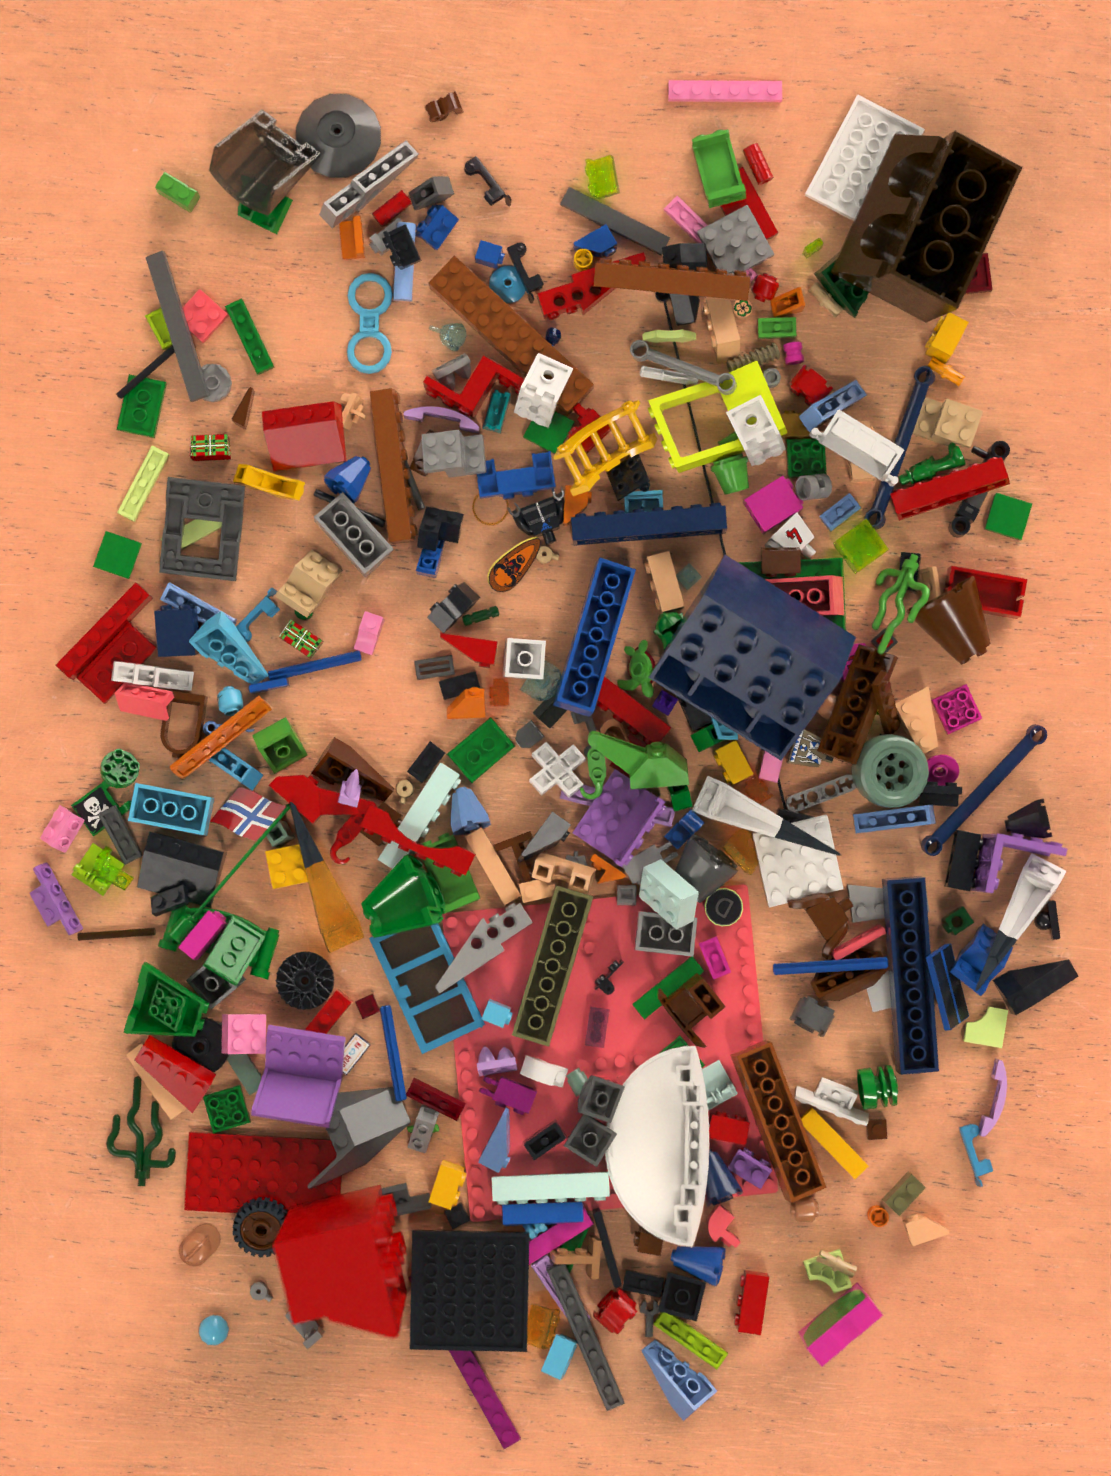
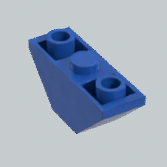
(430, 561)

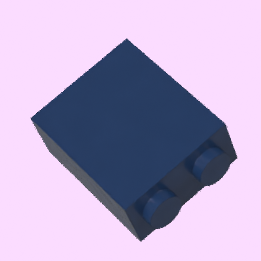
(175, 630)

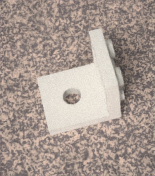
(539, 395)
(760, 439)

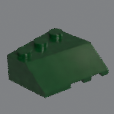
(844, 293)

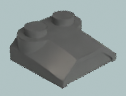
(600, 1098)
(590, 1139)

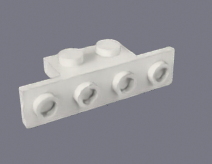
(834, 1099)

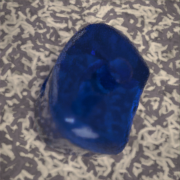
(553, 336)

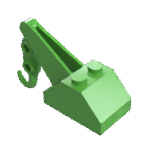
(648, 767)

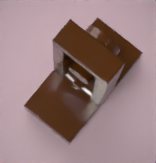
(526, 870)

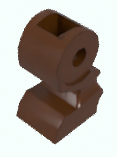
(439, 109)

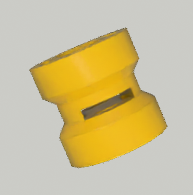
(585, 257)

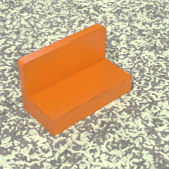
(352, 239)

